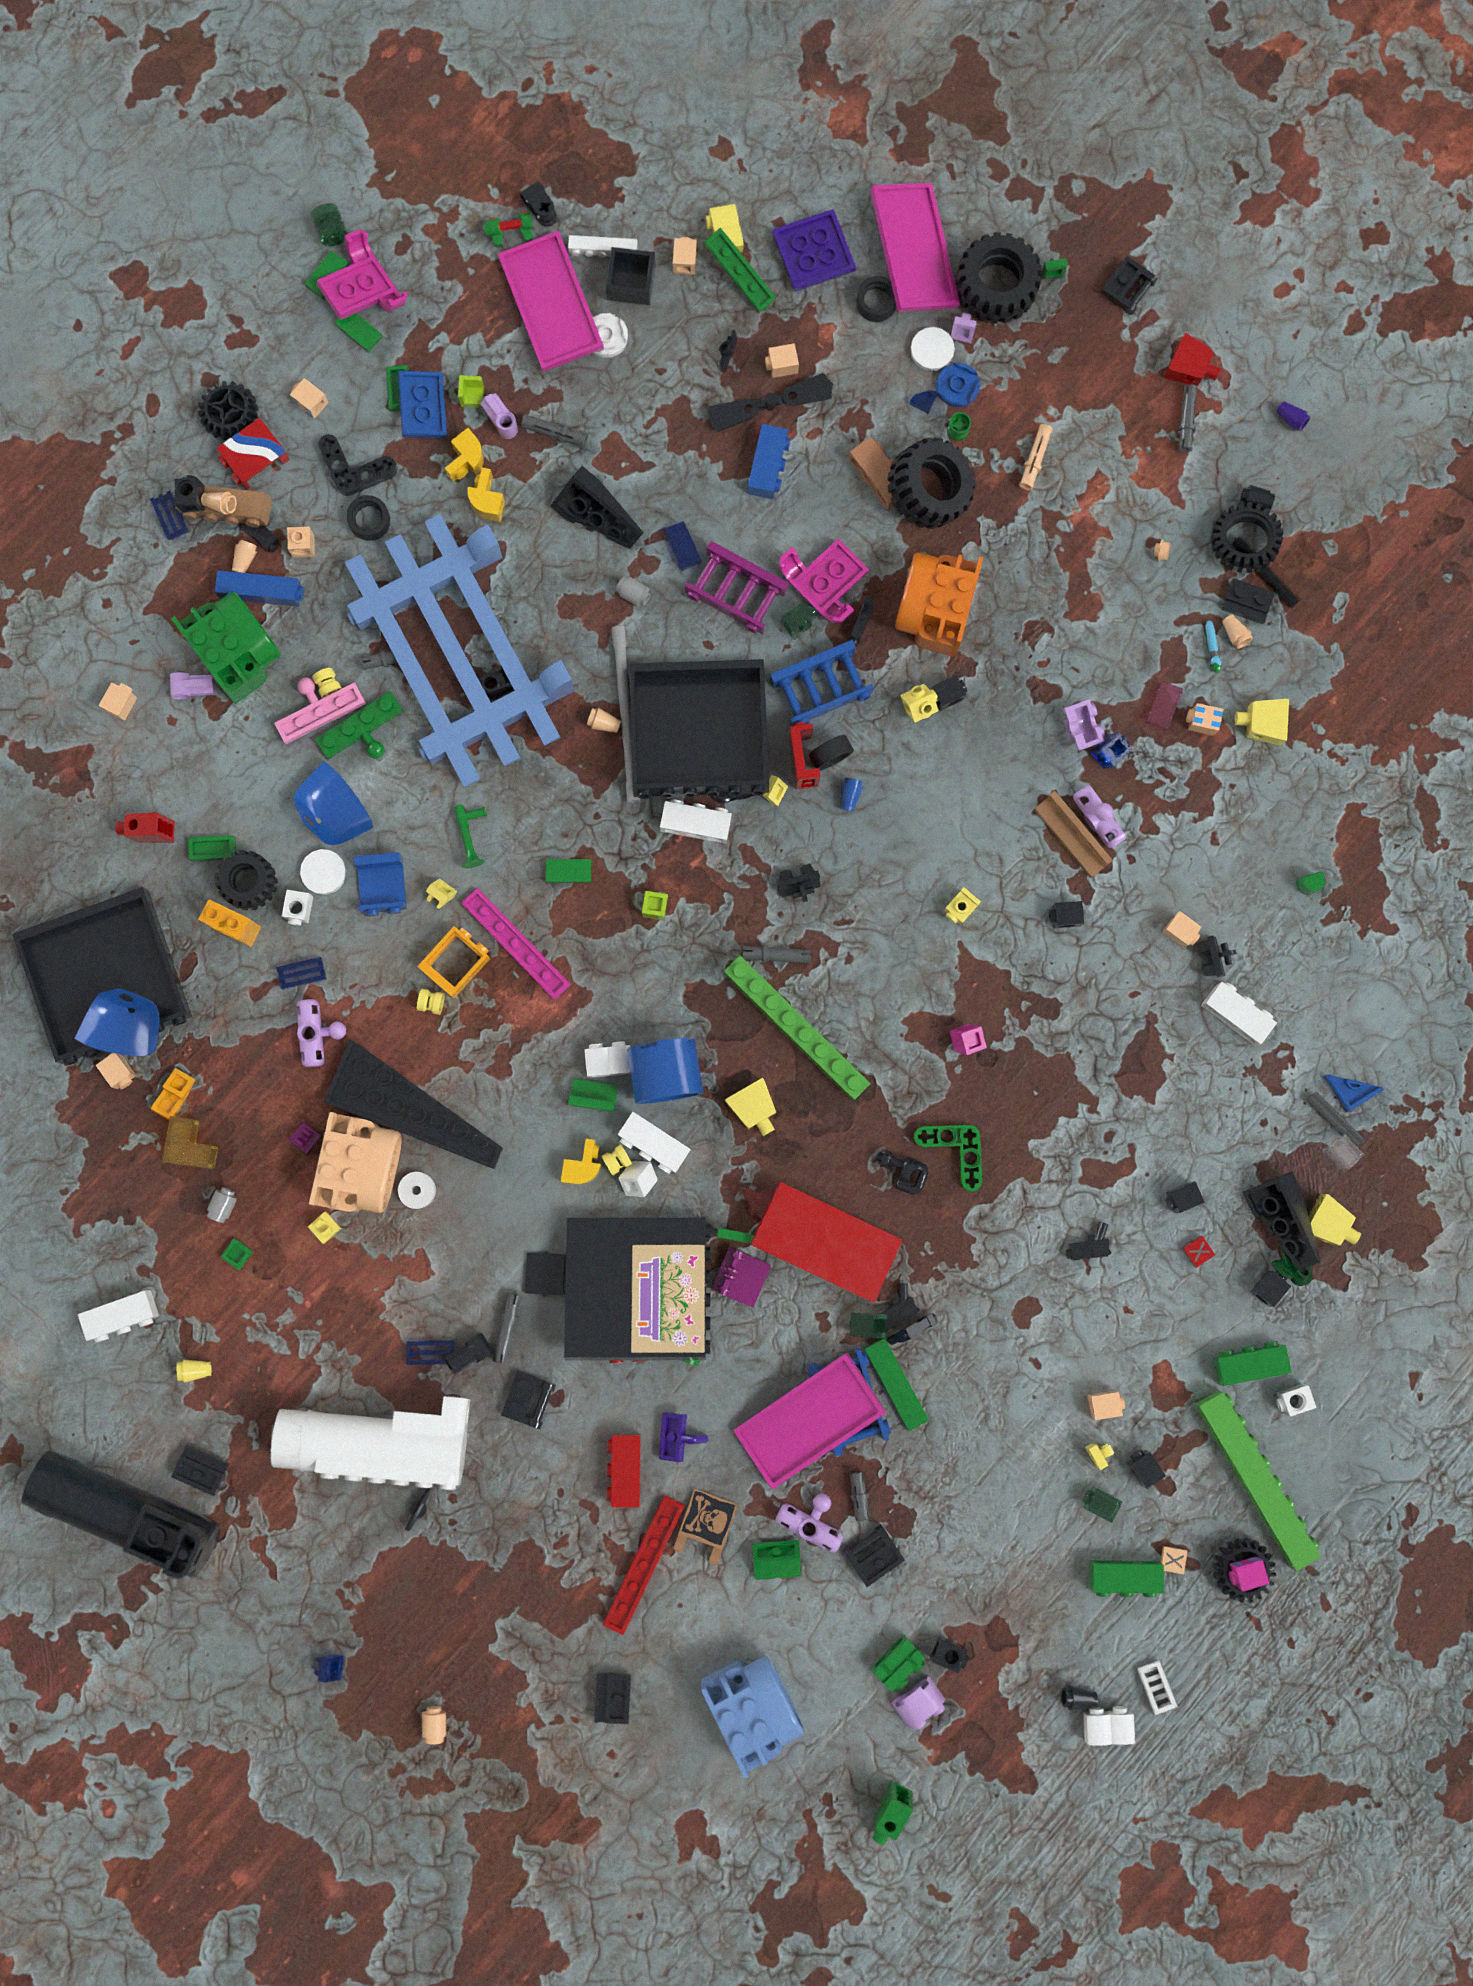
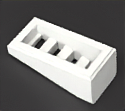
(1164, 1707)

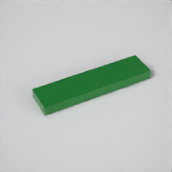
(739, 270)
(896, 1384)

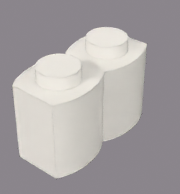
(607, 1060)
(1109, 1726)

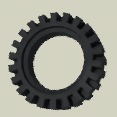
(1242, 560)

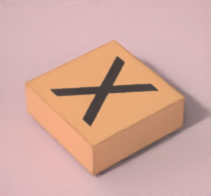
(1174, 1559)

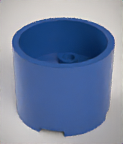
(665, 1070)

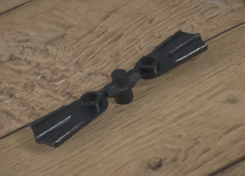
(732, 413)

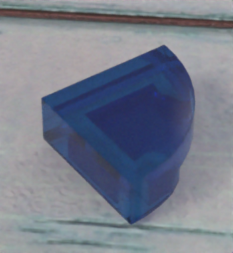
(924, 400)

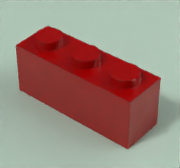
(624, 1470)

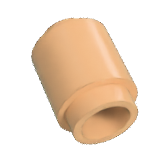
(434, 1725)

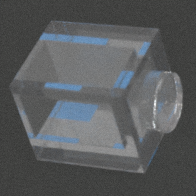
(1342, 1152)

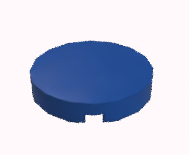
(958, 385)

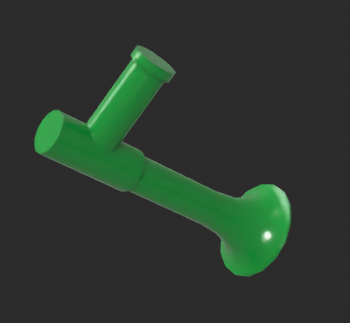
(462, 818)

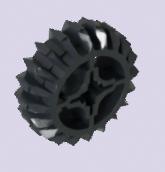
(228, 394)
(1229, 1556)

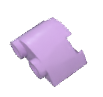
(1082, 725)
(919, 1703)

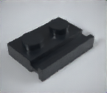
(1248, 601)
(200, 1470)
(612, 1698)

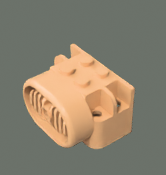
(356, 1165)

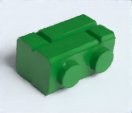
(898, 1664)

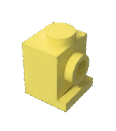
(966, 898)

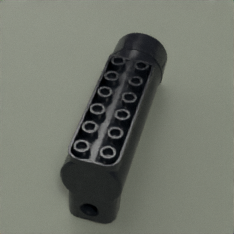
(121, 1514)

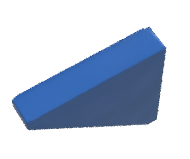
(1351, 1092)

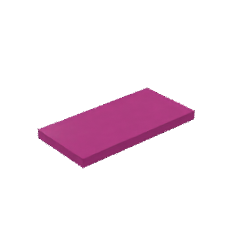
(914, 247)
(551, 301)
(809, 1421)

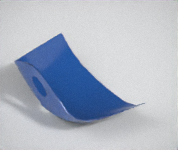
(333, 801)
(116, 1030)

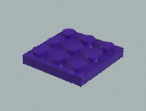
(814, 250)

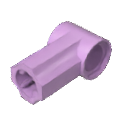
(499, 416)
(186, 685)

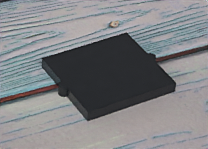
(545, 1273)

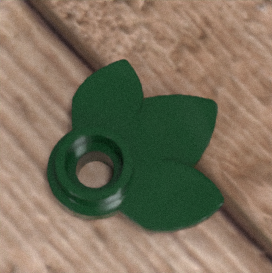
(1287, 1269)

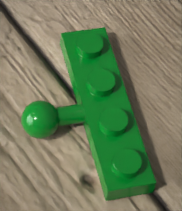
(360, 726)

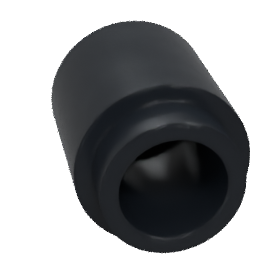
(1257, 495)

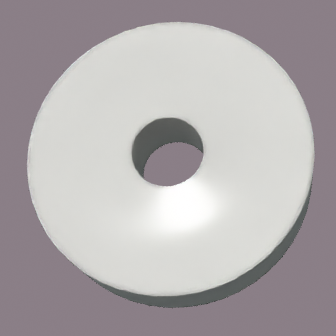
(427, 1193)

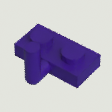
(674, 1437)

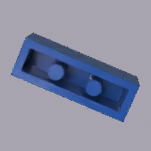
(768, 461)

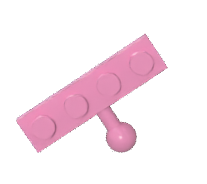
(320, 711)

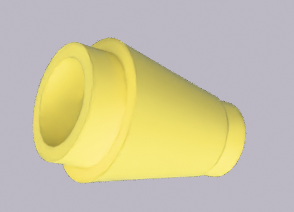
(193, 1370)

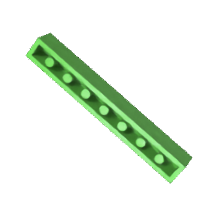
(796, 1028)
(1258, 1481)

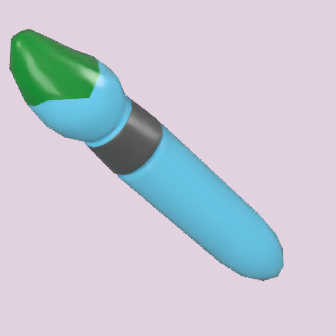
(1213, 648)

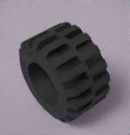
(231, 869)

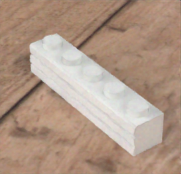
(598, 245)

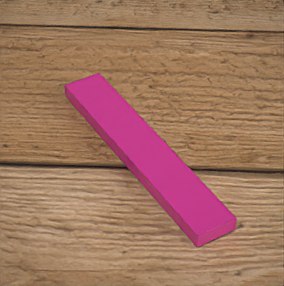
(516, 943)

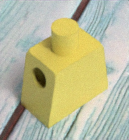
(1266, 720)
(753, 1106)
(1332, 1222)

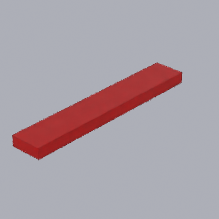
(643, 1565)

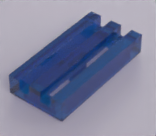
(162, 499)
(282, 977)
(410, 1352)

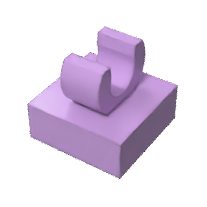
(963, 328)

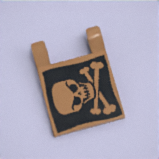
(707, 1521)

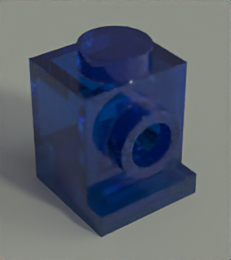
(1111, 750)

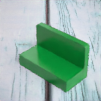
(593, 1095)
(776, 1559)

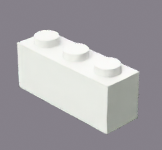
(695, 821)
(1239, 1013)
(653, 1143)
(118, 1316)

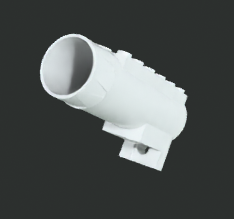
(397, 1449)

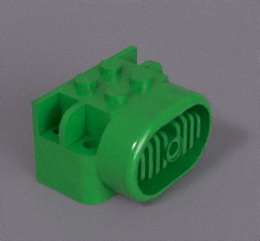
(230, 644)

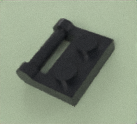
(1123, 280)
(521, 1396)
(878, 1562)

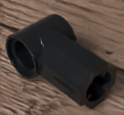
(473, 1351)

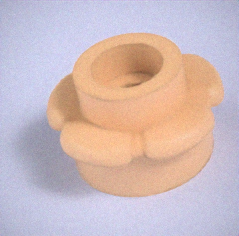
(1162, 550)

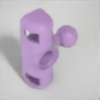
(1099, 816)
(309, 1047)
(821, 1536)

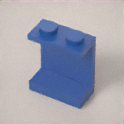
(381, 883)

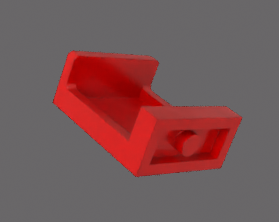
(803, 777)

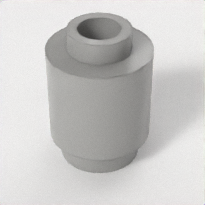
(633, 591)
(221, 1205)

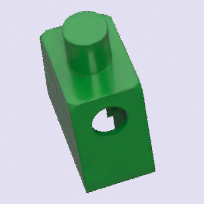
(892, 1813)

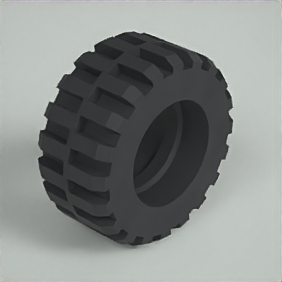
(1002, 251)
(952, 472)

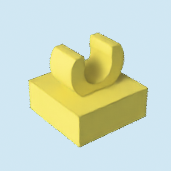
(776, 790)
(440, 891)
(324, 1227)
(1099, 1454)

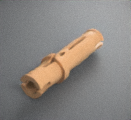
(1028, 479)

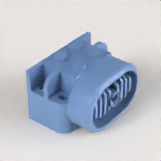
(752, 1711)

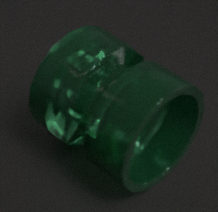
(329, 224)

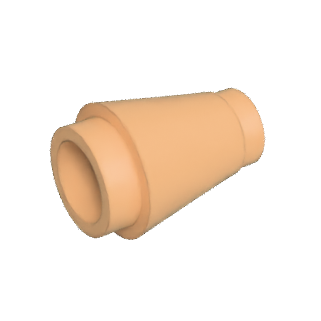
(219, 501)
(243, 556)
(1237, 632)
(603, 721)

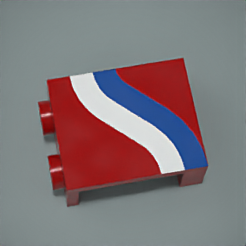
(251, 452)

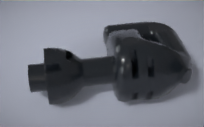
(907, 1167)

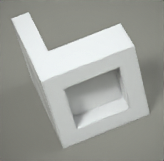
(638, 1179)

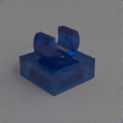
(330, 1668)

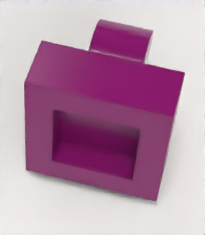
(305, 1138)

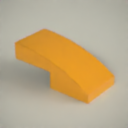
(173, 1094)

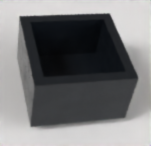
(630, 276)

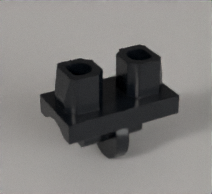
(800, 885)
(1211, 947)

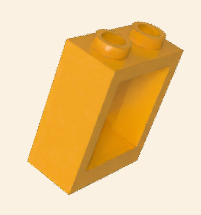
(229, 923)
(464, 936)

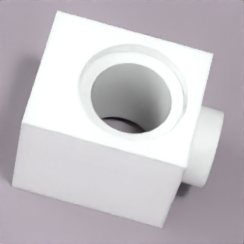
(293, 898)
(1305, 1400)

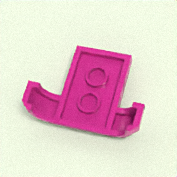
(360, 283)
(825, 579)

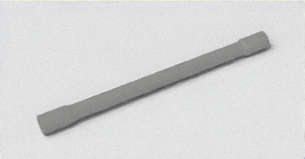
(619, 646)

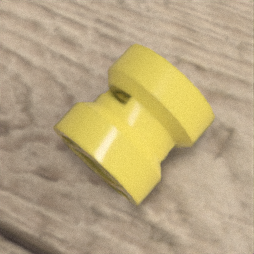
(326, 681)
(430, 1001)
(611, 1161)

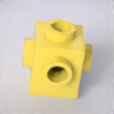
(920, 702)

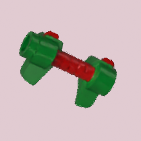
(496, 228)

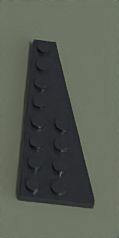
(387, 1098)

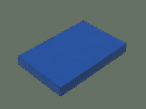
(422, 404)

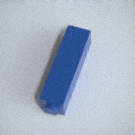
(260, 588)

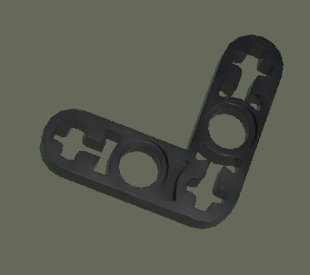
(354, 475)

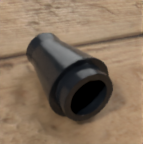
(1078, 1698)

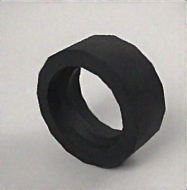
(871, 314)
(362, 502)
(831, 752)

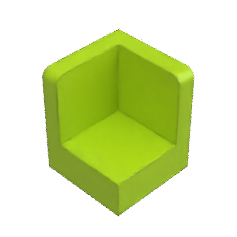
(470, 391)
(654, 905)

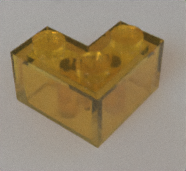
(182, 1146)

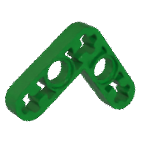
(958, 1140)

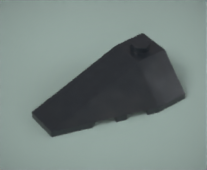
(593, 506)
(1284, 1213)

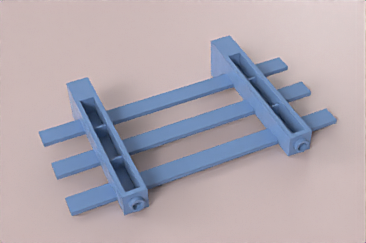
(418, 586)

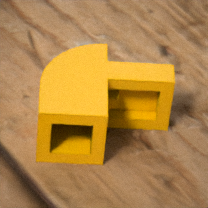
(469, 453)
(483, 501)
(582, 1171)

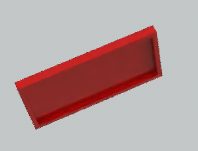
(826, 1242)

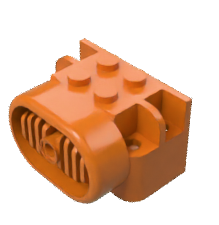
(938, 601)

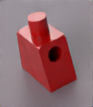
(1191, 362)
(147, 828)

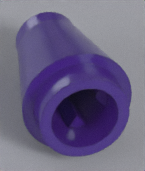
(1293, 416)

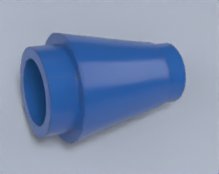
(850, 793)

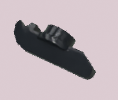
(727, 349)
(417, 1509)

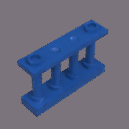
(823, 662)
(882, 1427)

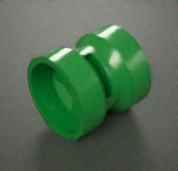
(962, 423)

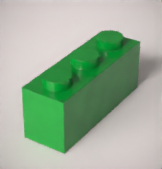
(1252, 1363)
(1126, 1577)

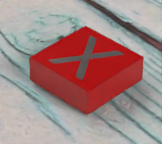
(1198, 1251)

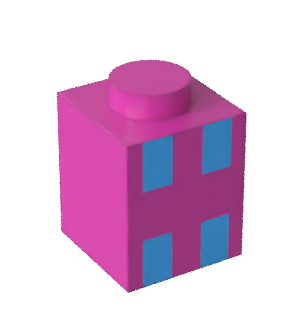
(1248, 1574)

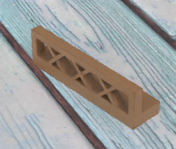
(1073, 834)

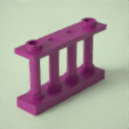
(736, 566)

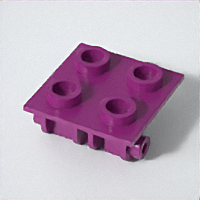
(741, 1277)

